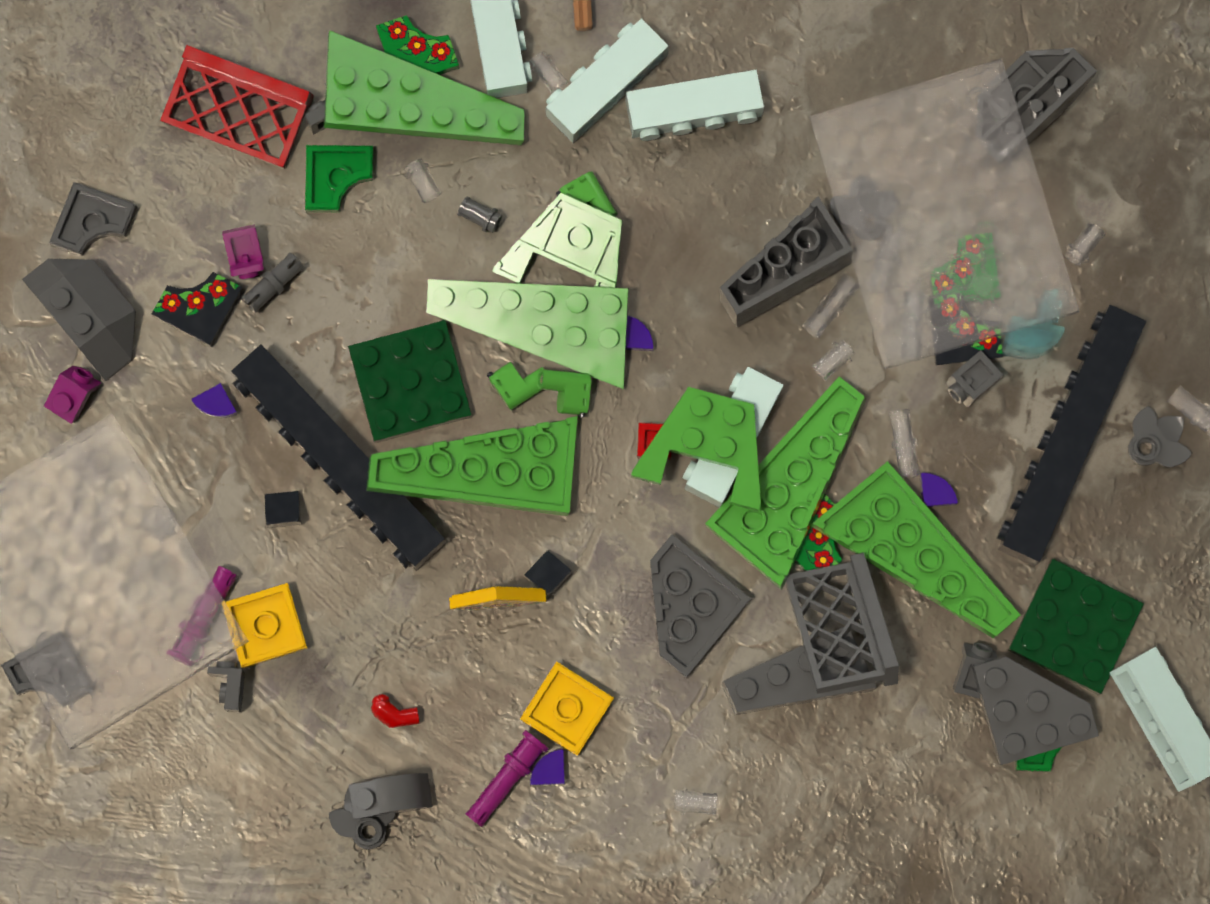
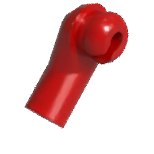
(390, 715)

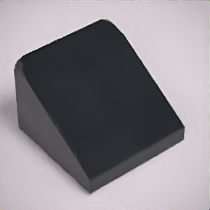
(282, 509)
(548, 573)

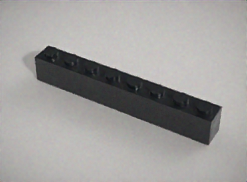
(1071, 435)
(336, 455)

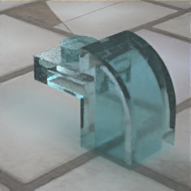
(1032, 341)

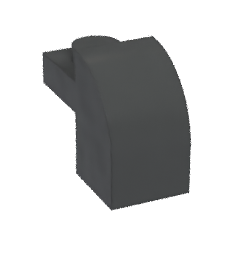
(390, 795)

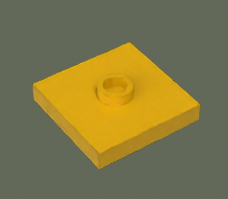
(269, 624)
(566, 708)

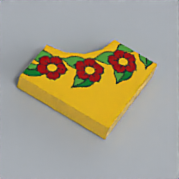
(497, 597)

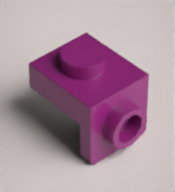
(243, 251)
(71, 393)

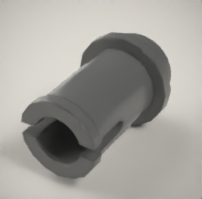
(480, 214)

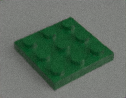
(409, 381)
(1075, 626)

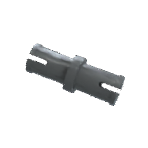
(272, 282)

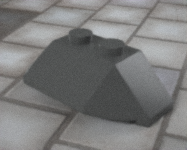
(1046, 85)
(87, 310)

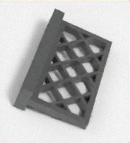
(871, 625)

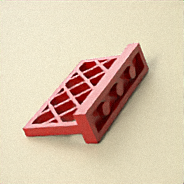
(248, 80)

